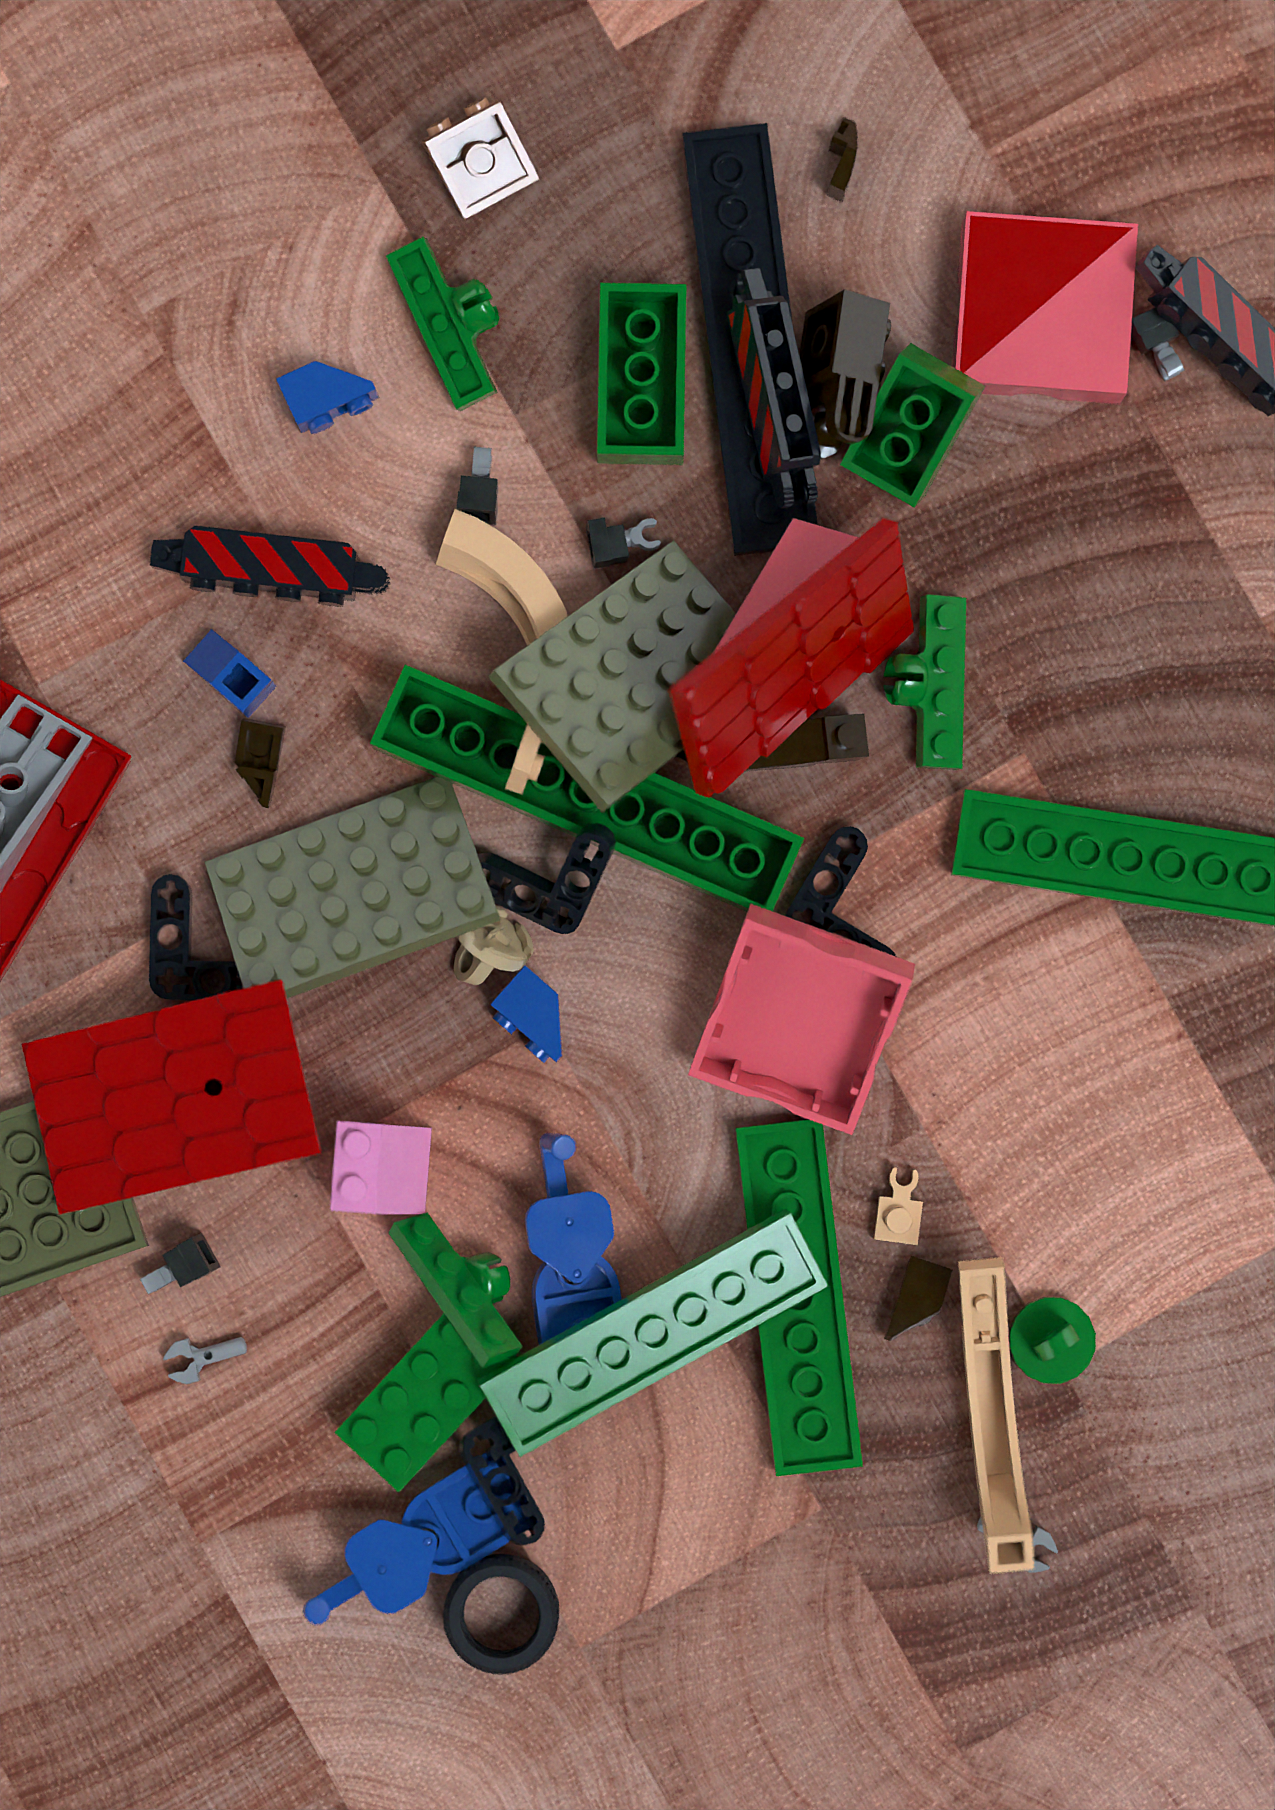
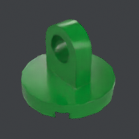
(1052, 1340)

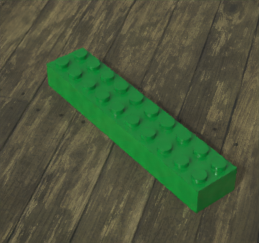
(653, 824)

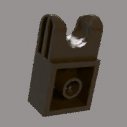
(844, 365)

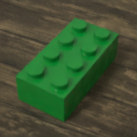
(641, 373)
(417, 1405)

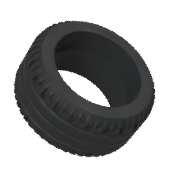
(485, 1658)

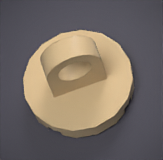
(492, 946)

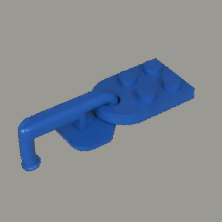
(569, 1238)
(396, 1559)

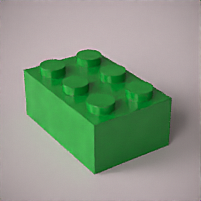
(914, 425)

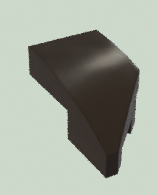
(844, 144)
(259, 756)
(919, 1296)

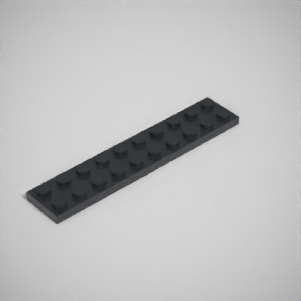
(735, 232)

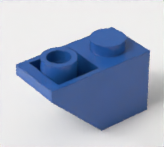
(322, 393)
(230, 673)
(534, 1010)

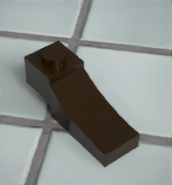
(819, 742)

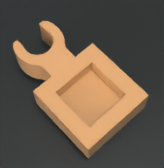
(898, 1216)

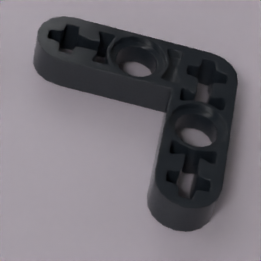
(561, 892)
(823, 905)
(180, 957)
(500, 1449)

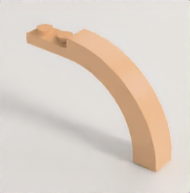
(521, 589)
(993, 1416)

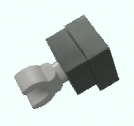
(1154, 333)
(479, 492)
(611, 543)
(184, 1264)

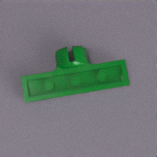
(447, 320)
(934, 682)
(460, 1287)

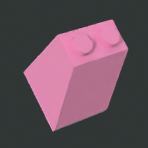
(380, 1168)

